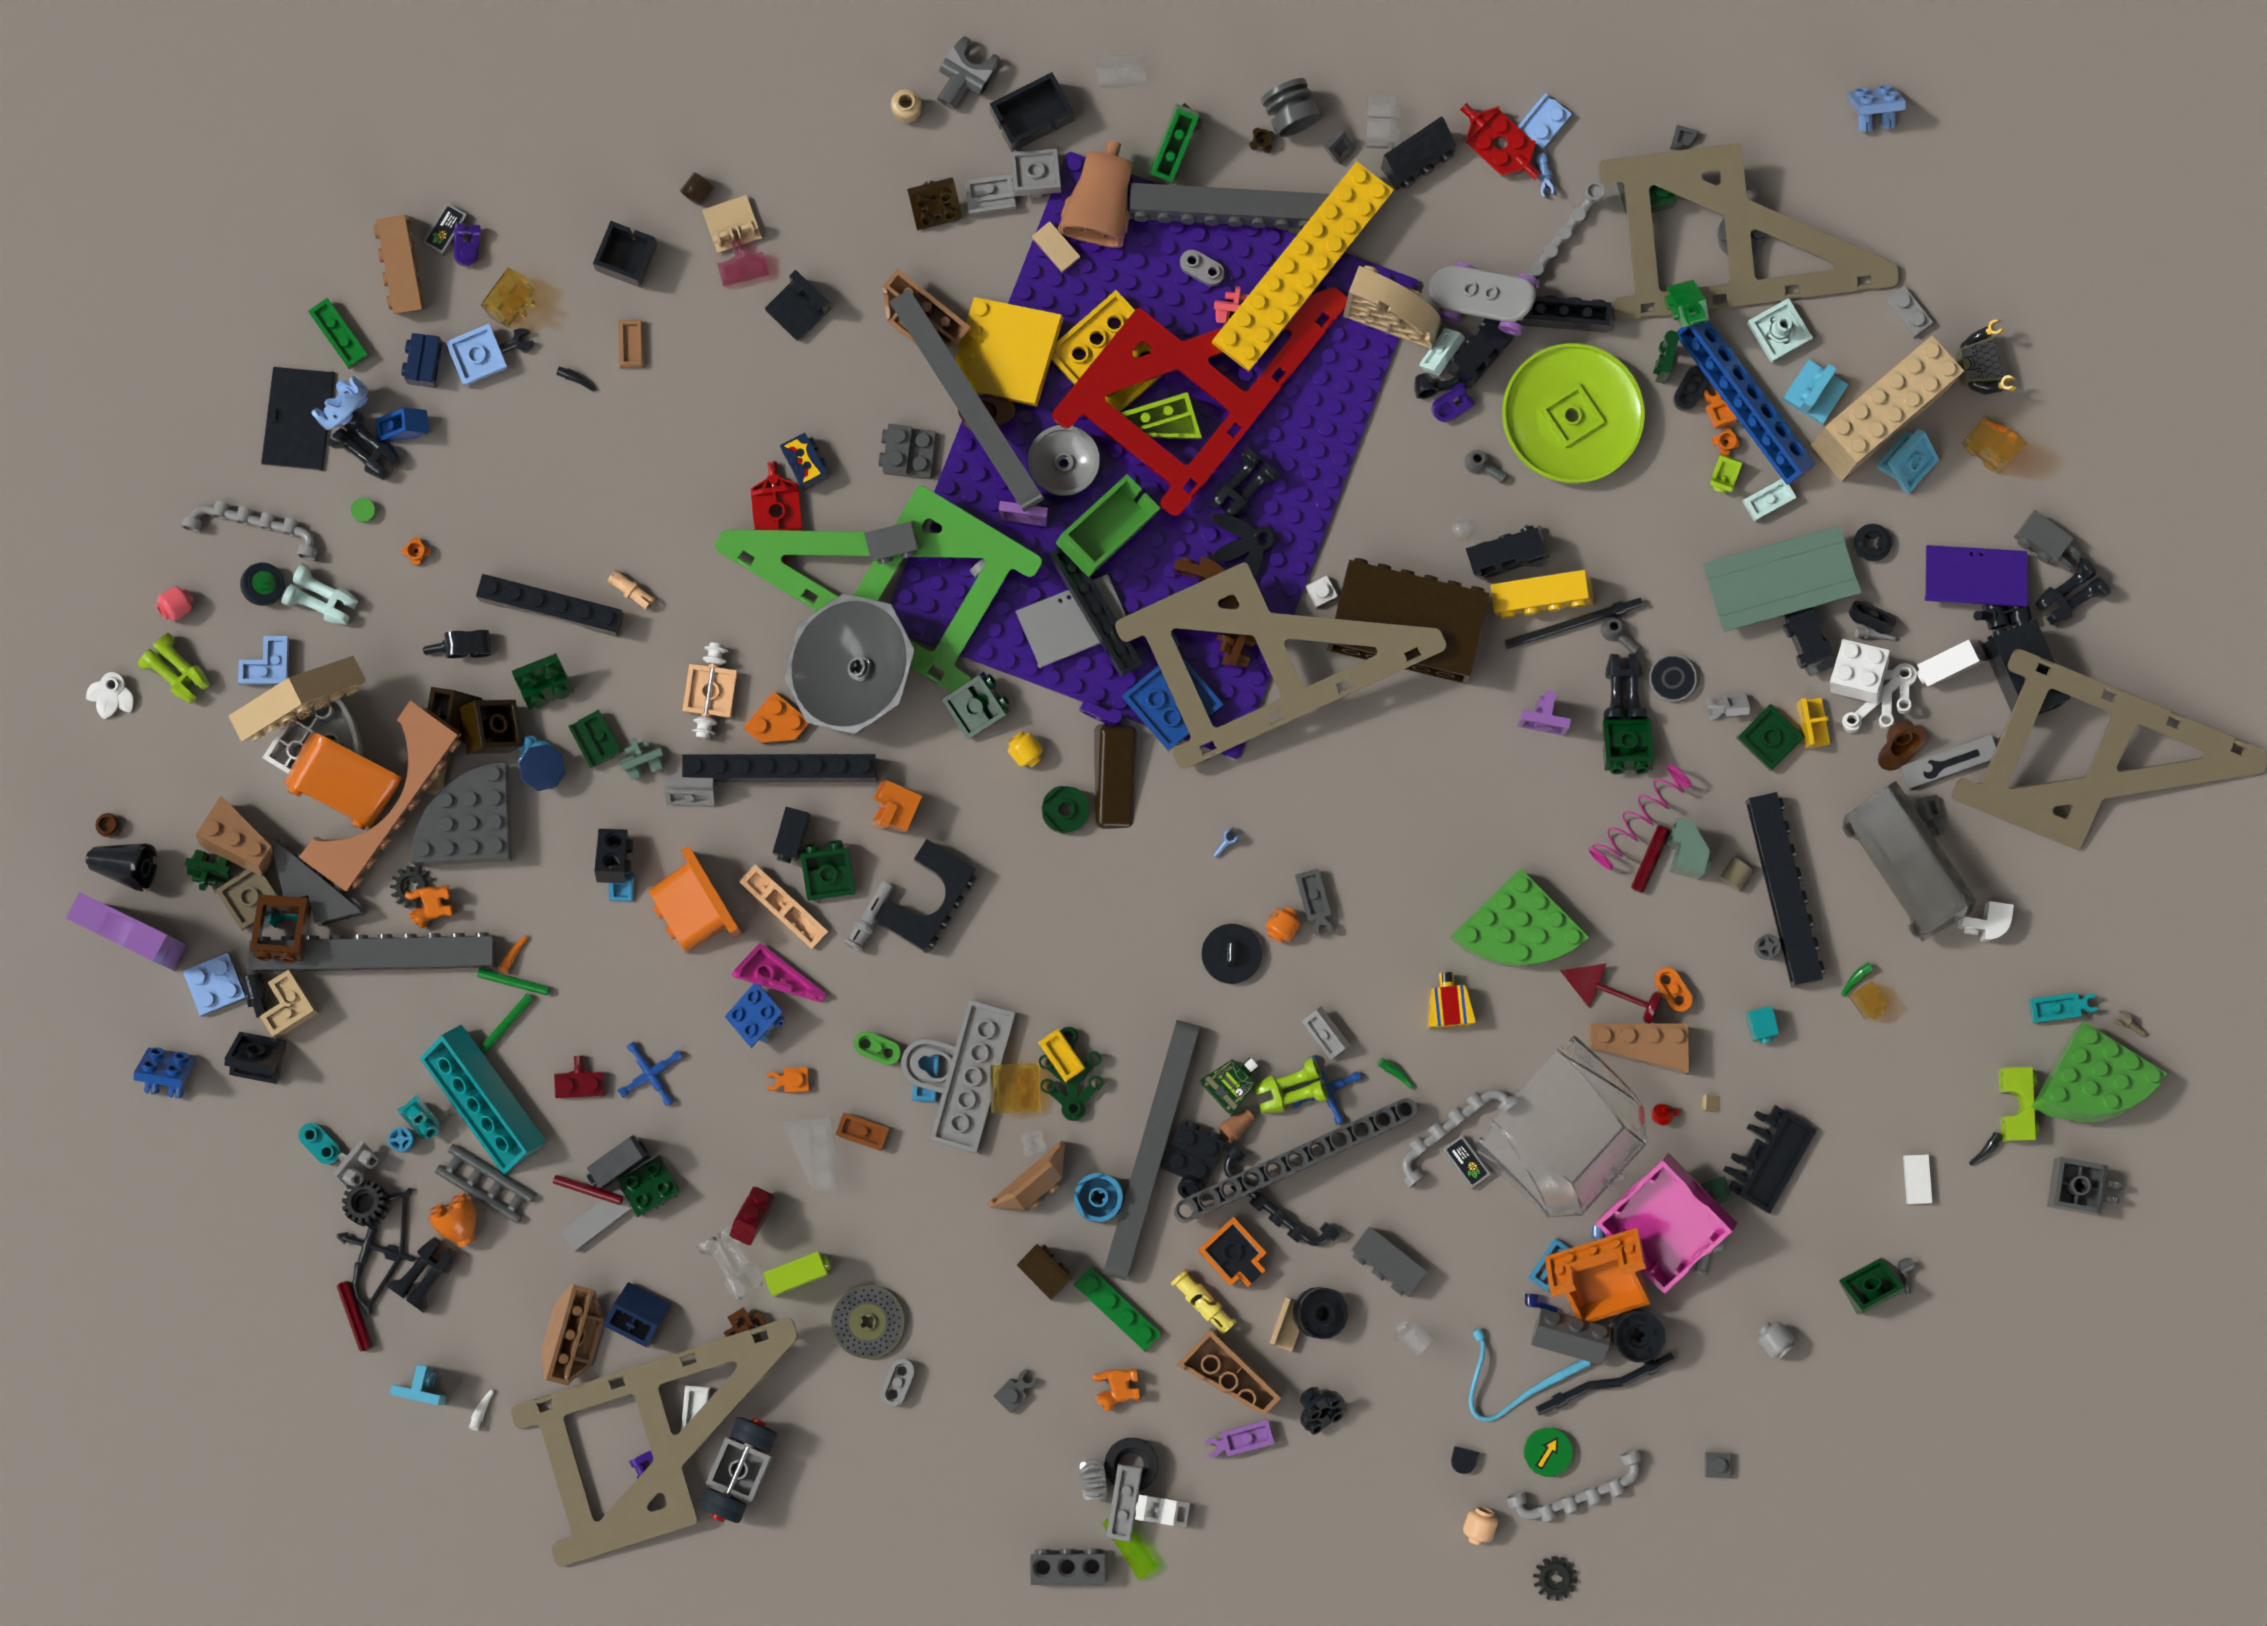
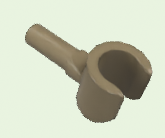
(2127, 1022)

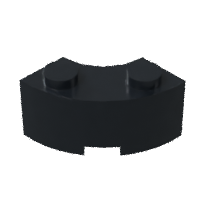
(1807, 635)

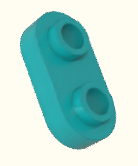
(319, 1143)

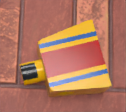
(1449, 1004)

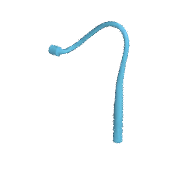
(1557, 1377)

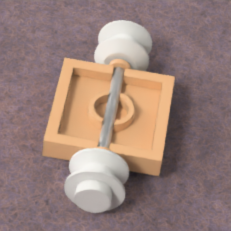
(709, 691)

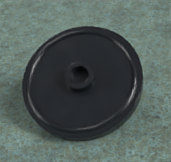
(1231, 953)

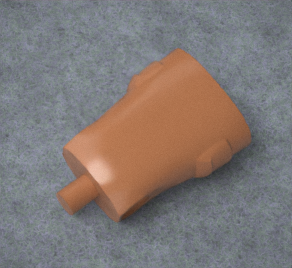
(1100, 199)

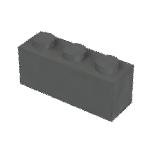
(1388, 1262)
(1571, 1336)

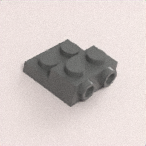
(907, 451)

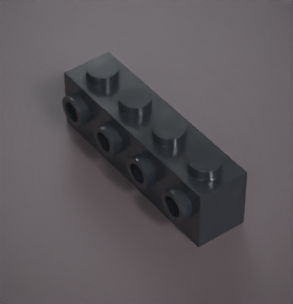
(1569, 314)

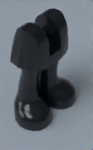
(342, 439)
(1251, 462)
(2084, 573)
(1631, 676)
(426, 1252)

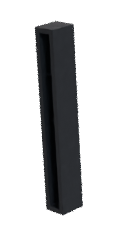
(781, 767)
(1784, 889)

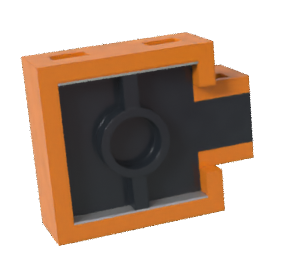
(1234, 1254)

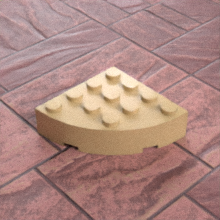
(1391, 308)
(297, 698)

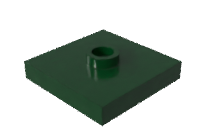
(1770, 737)

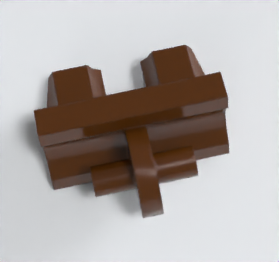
(1232, 647)

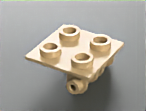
(731, 222)

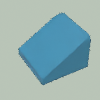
(622, 891)

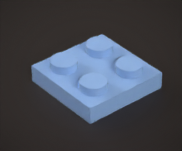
(477, 354)
(214, 984)

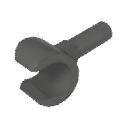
(1905, 1266)

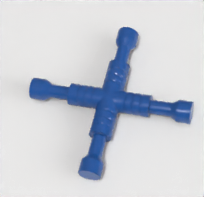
(650, 1073)
(1331, 1087)

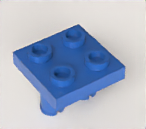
(165, 1069)

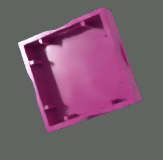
(1674, 1218)

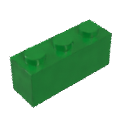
(1174, 142)

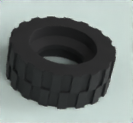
(1136, 1446)

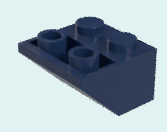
(637, 1315)

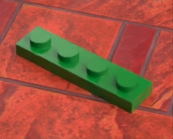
(1117, 1309)

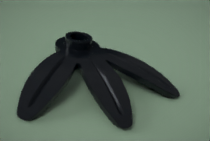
(1249, 543)

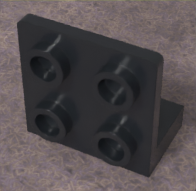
(798, 306)

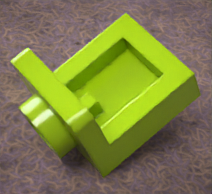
(1725, 473)

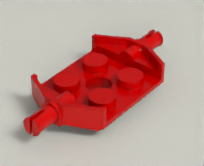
(1494, 124)
(776, 492)

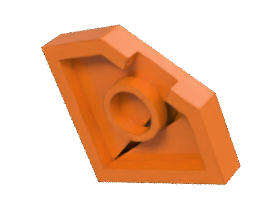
(776, 722)

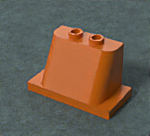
(691, 905)
(1600, 1276)

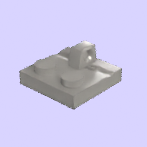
(1035, 172)

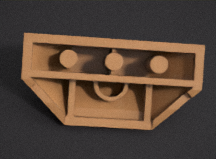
(945, 322)
(1033, 1183)
(572, 1335)

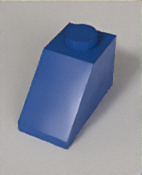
(402, 425)

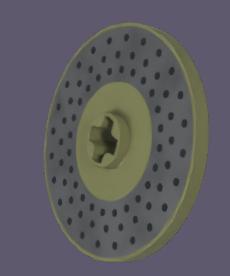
(868, 1302)

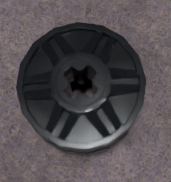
(1649, 1343)

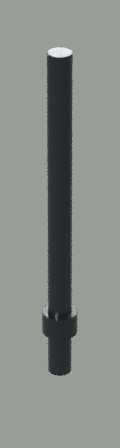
(1617, 609)

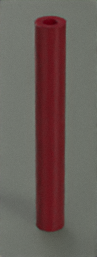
(588, 1190)

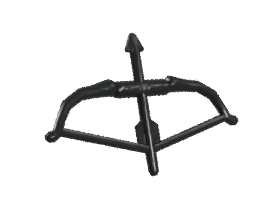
(390, 1252)

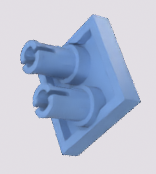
(1872, 101)

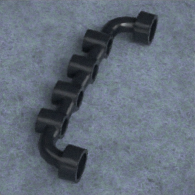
(1277, 1216)

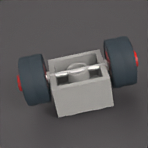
(738, 1470)

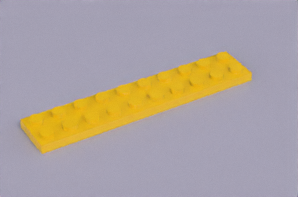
(1302, 266)

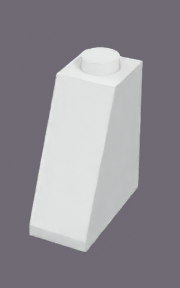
(1951, 662)

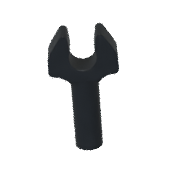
(515, 342)

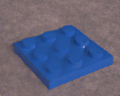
(1158, 710)

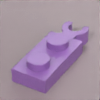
(1243, 1439)

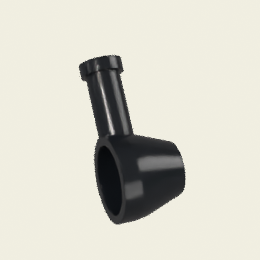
(1426, 387)

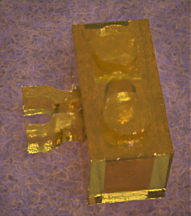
(508, 298)

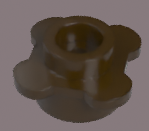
(1264, 134)

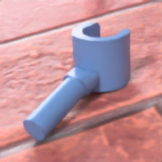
(1227, 840)
(1597, 1233)

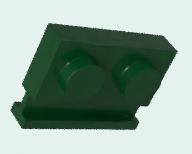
(595, 739)

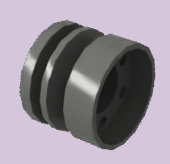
(1291, 107)

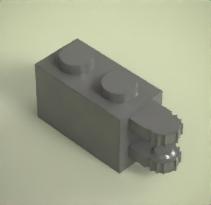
(2047, 541)

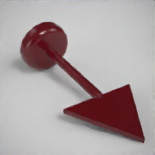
(1586, 982)

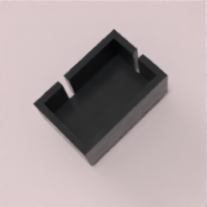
(1031, 111)

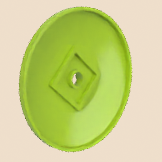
(1581, 381)

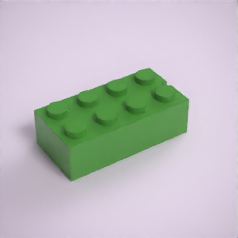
(1107, 525)

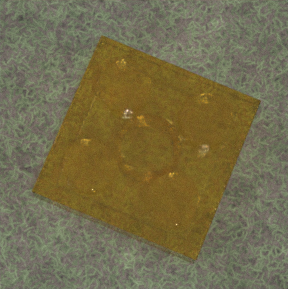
(1015, 1088)

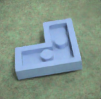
(272, 668)

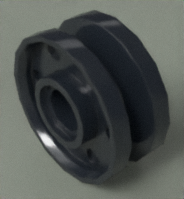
(1334, 1315)

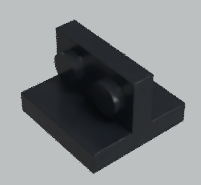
(255, 1057)

